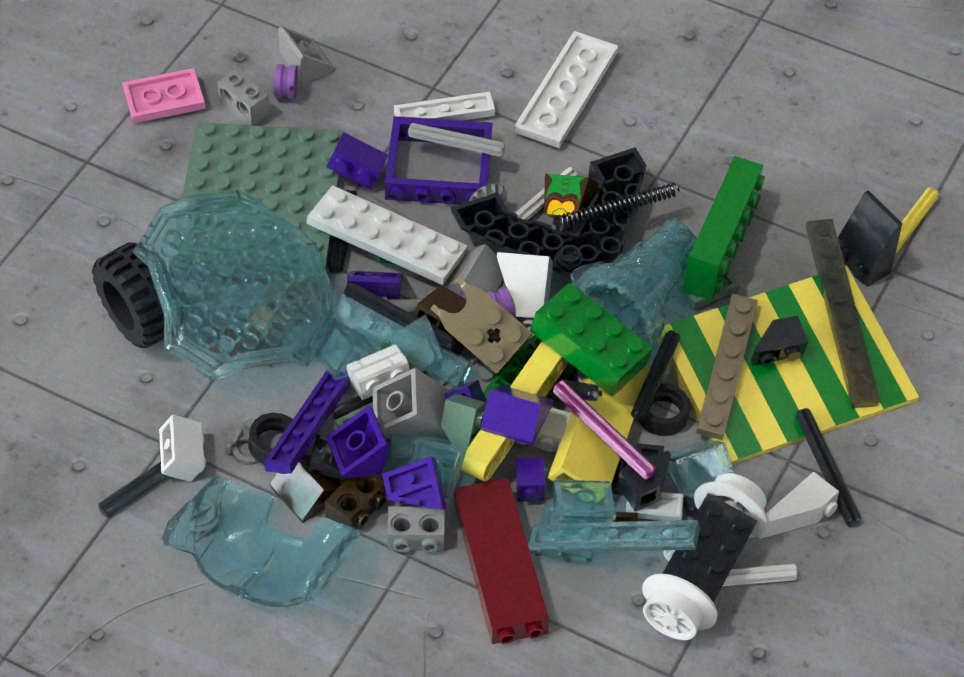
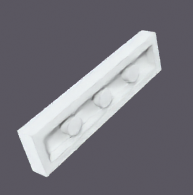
(451, 108)

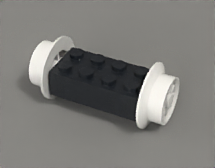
(685, 592)

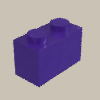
(357, 160)

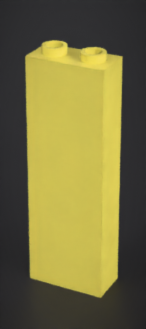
(585, 454)

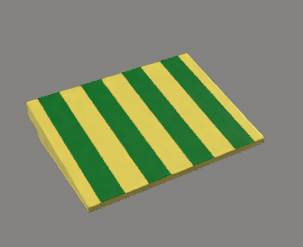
(771, 394)

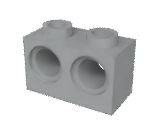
(243, 98)
(416, 523)

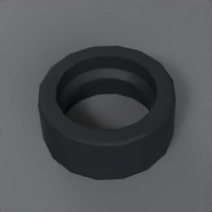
(264, 423)
(672, 425)

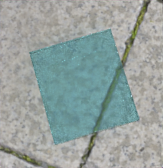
(419, 344)

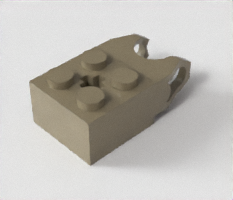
(477, 319)

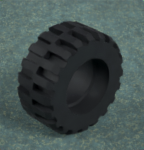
(129, 296)

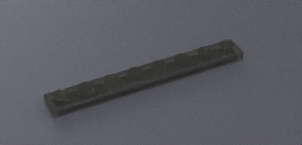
(842, 314)

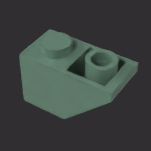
(462, 419)

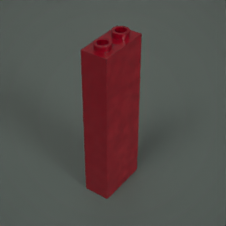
(501, 562)

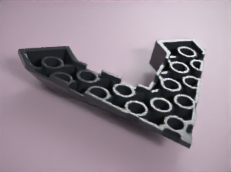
(597, 240)

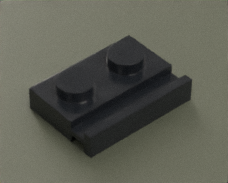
(324, 461)

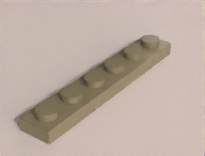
(727, 367)

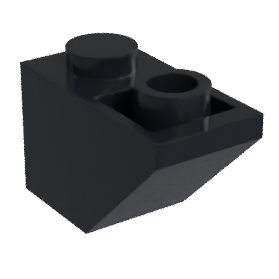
(780, 341)
(644, 492)

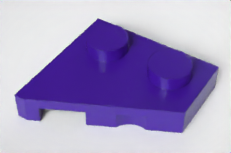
(416, 484)

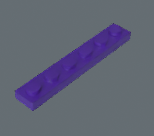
(306, 424)

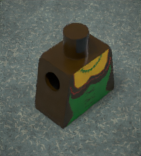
(567, 194)

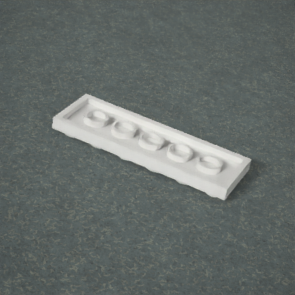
(566, 89)
(387, 234)

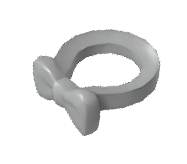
(232, 449)

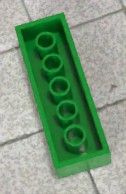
(724, 229)

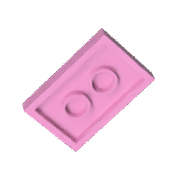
(163, 95)

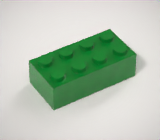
(591, 339)

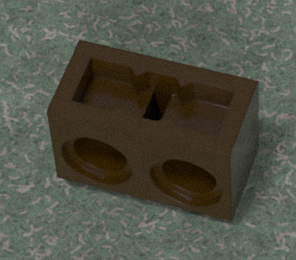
(352, 497)

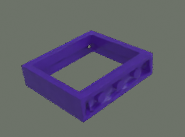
(432, 190)

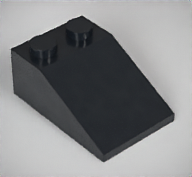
(870, 240)

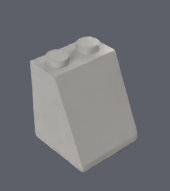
(410, 405)

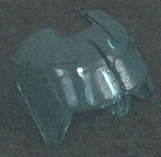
(233, 543)

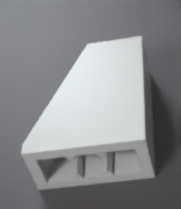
(527, 282)

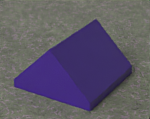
(380, 283)
(515, 414)
(359, 445)

